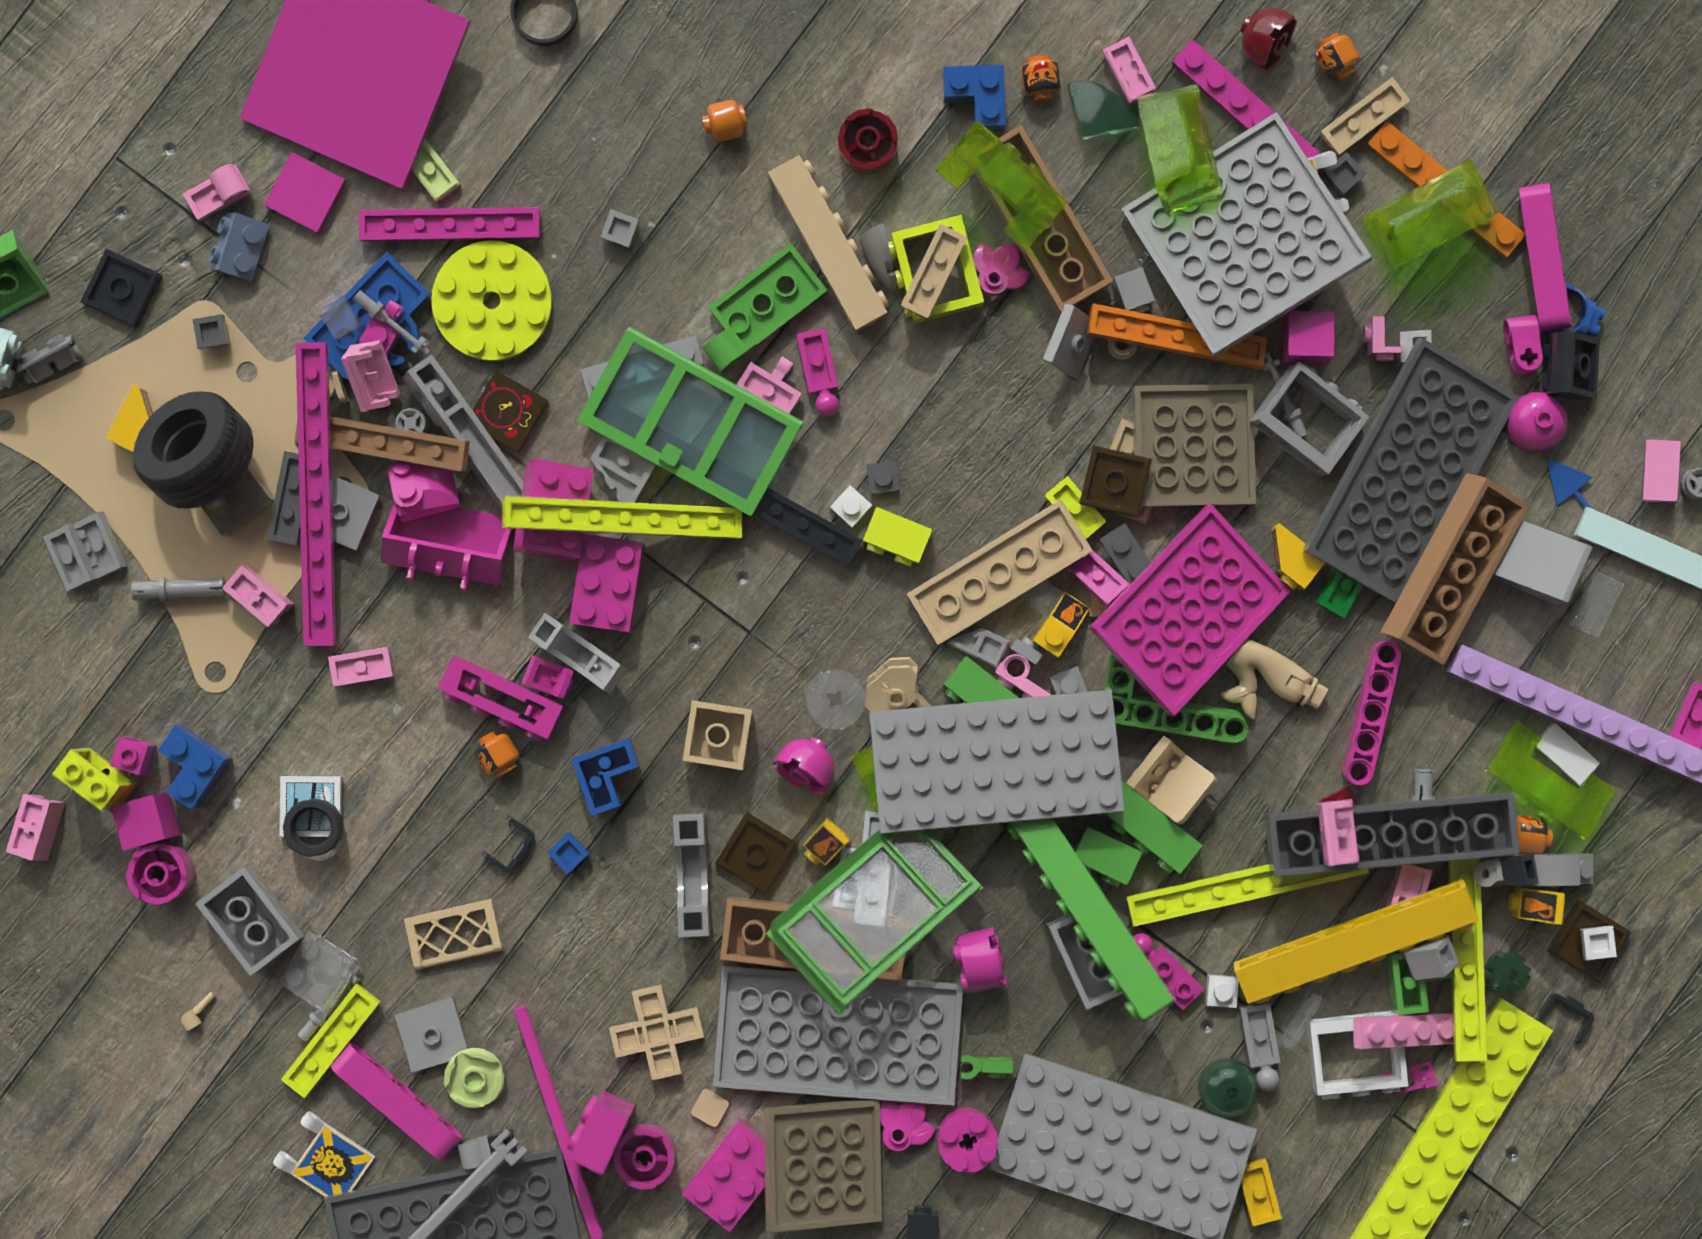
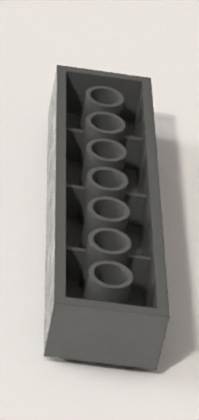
(1399, 833)

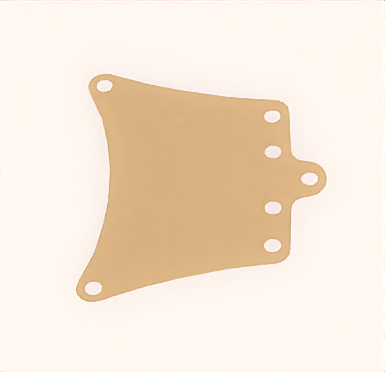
(66, 432)

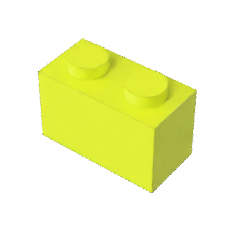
(897, 536)

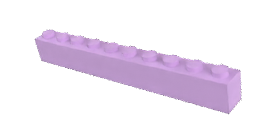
(1576, 712)

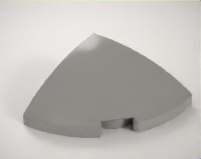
(878, 255)

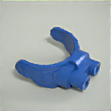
(1589, 316)

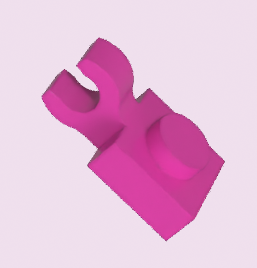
(379, 330)

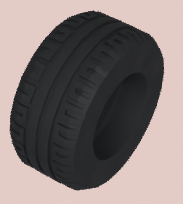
(193, 450)

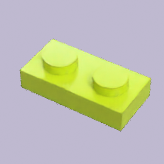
(1086, 517)

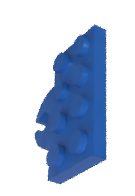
(381, 283)

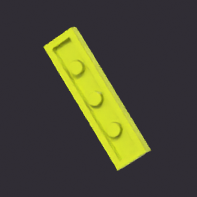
(330, 1040)

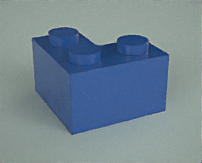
(982, 87)
(200, 762)
(596, 774)

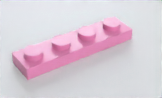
(1403, 1030)

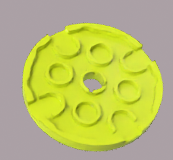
(473, 275)

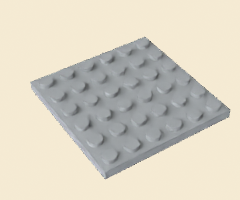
(1257, 248)

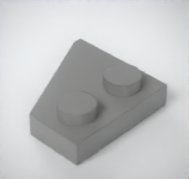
(622, 469)

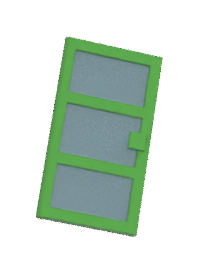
(690, 421)

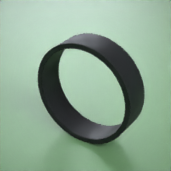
(545, 42)

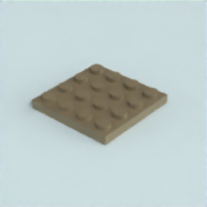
(1197, 443)
(822, 1165)

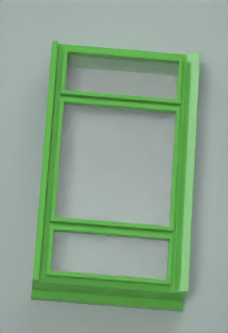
(870, 912)

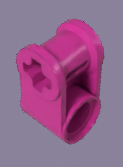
(1523, 338)

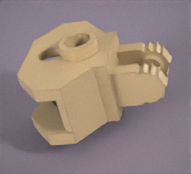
(894, 686)

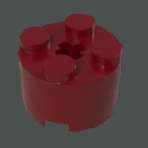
(862, 158)

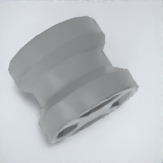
(408, 420)
(1687, 486)

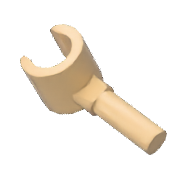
(190, 1019)

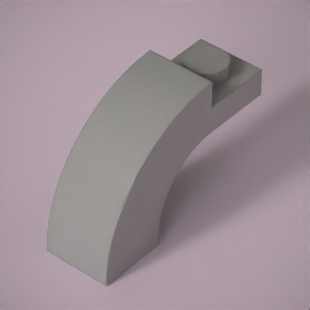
(577, 652)
(1561, 869)

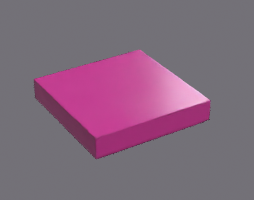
(305, 192)

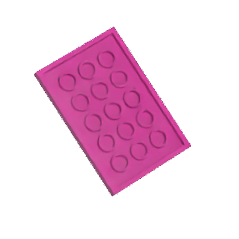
(1189, 610)

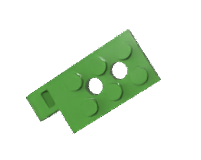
(747, 327)

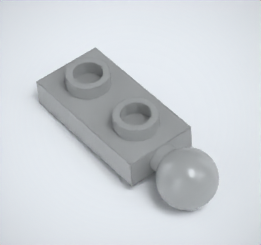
(1261, 1043)

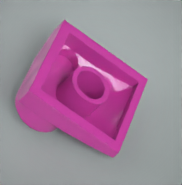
(422, 489)

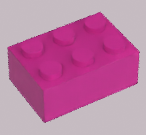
(553, 481)
(607, 583)
(597, 1138)
(730, 1176)

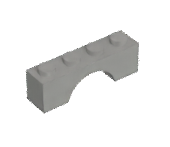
(692, 875)

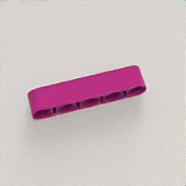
(1545, 257)
(1381, 701)
(396, 1101)

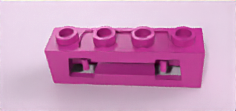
(456, 677)

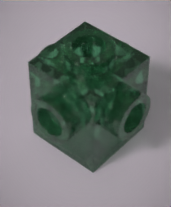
(1496, 970)

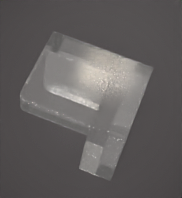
(337, 314)

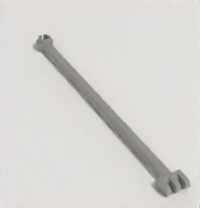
(471, 1185)

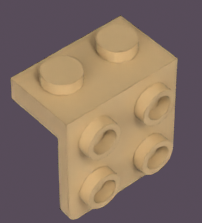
(1172, 781)

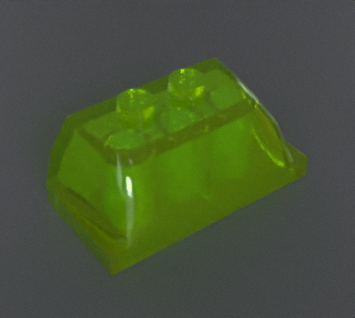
(1180, 148)
(1430, 215)

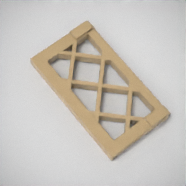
(435, 917)

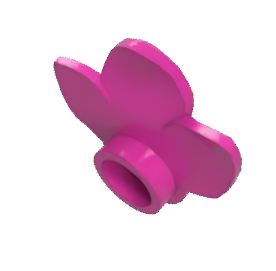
(999, 264)
(907, 1119)

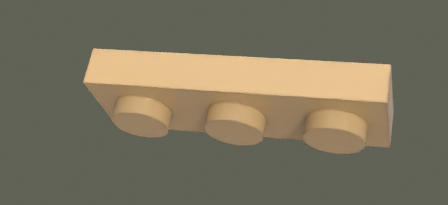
(1364, 116)
(933, 271)

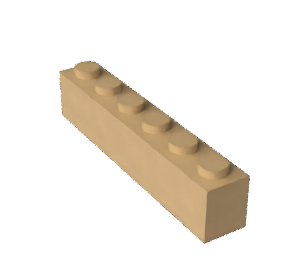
(828, 244)

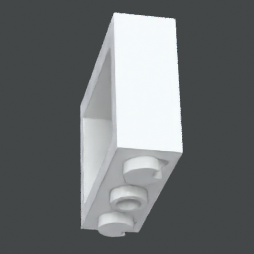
(1358, 1086)

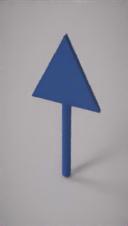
(1567, 482)

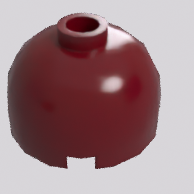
(1266, 35)

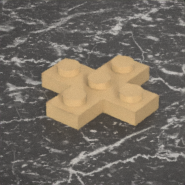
(656, 1032)

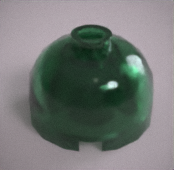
(1223, 1075)

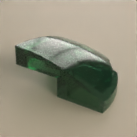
(1100, 109)

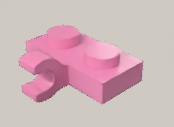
(771, 386)

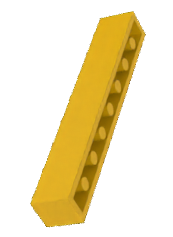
(1356, 942)

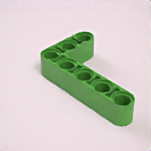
(1157, 719)

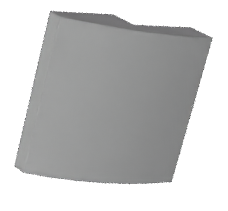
(84, 551)

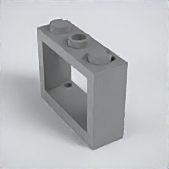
(1289, 440)

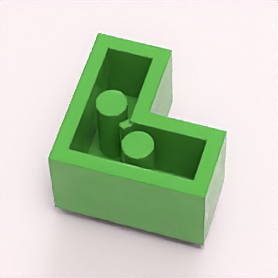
(1406, 993)

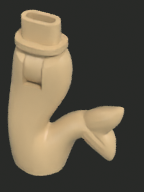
(1278, 671)

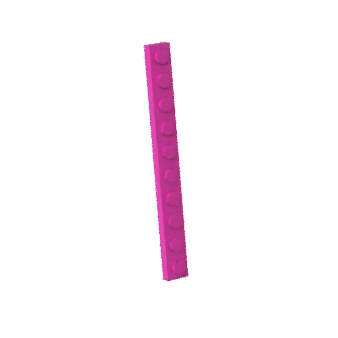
(315, 494)

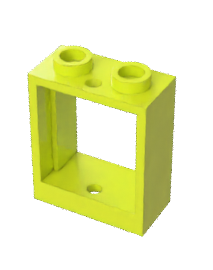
(84, 773)

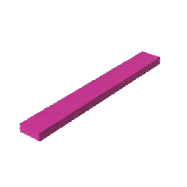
(558, 1121)

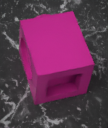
(133, 755)

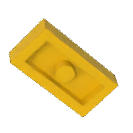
(1259, 1193)

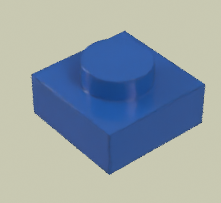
(568, 852)

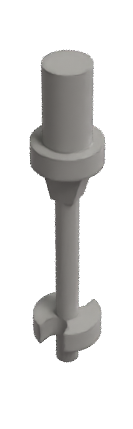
(376, 311)
(1292, 414)
(317, 1018)

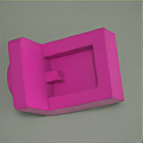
(548, 677)

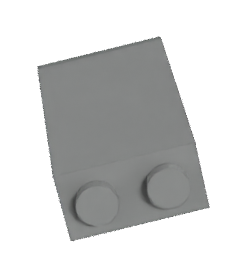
(1542, 563)

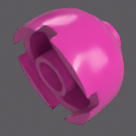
(1537, 422)
(807, 764)

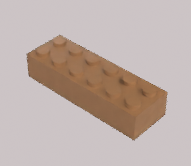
(1062, 254)
(1455, 568)
(747, 940)

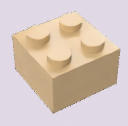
(717, 735)

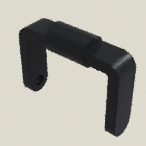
(520, 853)
(1574, 1006)

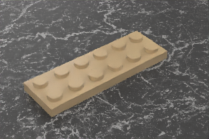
(999, 572)

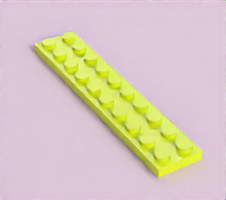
(1455, 1129)

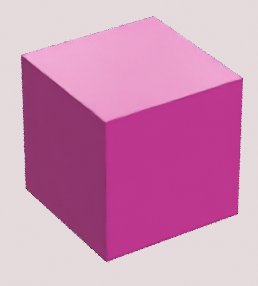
(1308, 338)
(145, 821)

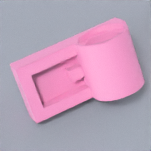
(217, 192)
(1021, 682)

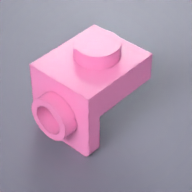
(1374, 335)

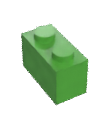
(1107, 856)

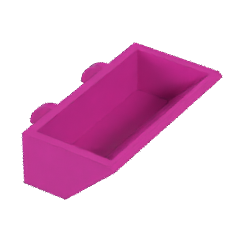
(450, 544)

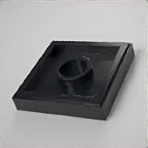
(121, 288)

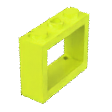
(904, 276)

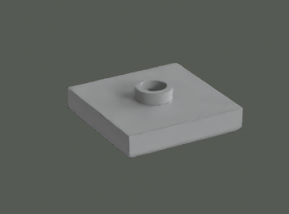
(1069, 342)
(351, 512)
(431, 1033)

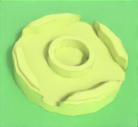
(474, 1077)

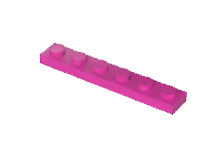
(1228, 91)
(449, 224)

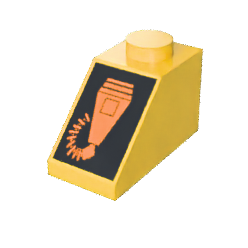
(131, 418)
(1291, 561)
(1060, 625)
(825, 842)
(1537, 904)

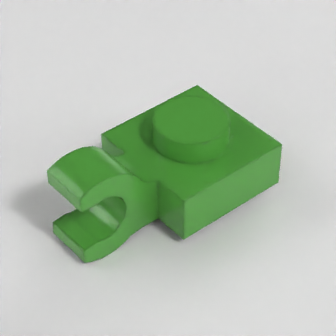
(994, 1066)

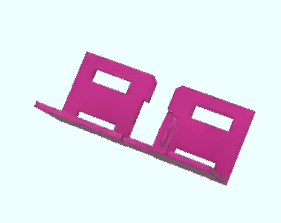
(1418, 1076)

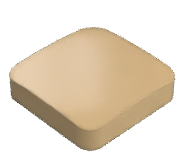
(339, 387)
(710, 1107)

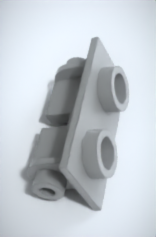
(37, 363)

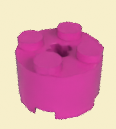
(142, 873)
(981, 960)
(951, 1132)
(630, 1165)

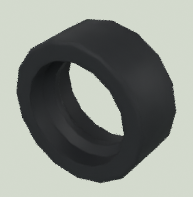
(290, 831)

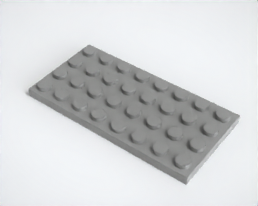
(996, 762)
(887, 1045)
(1122, 1148)

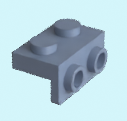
(238, 246)

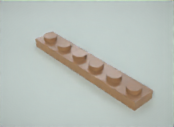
(398, 444)

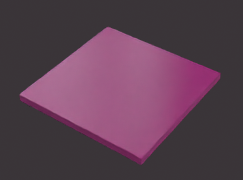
(357, 79)

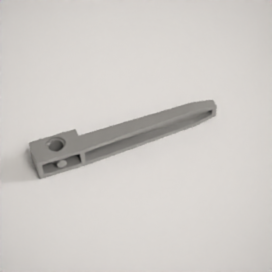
(458, 421)

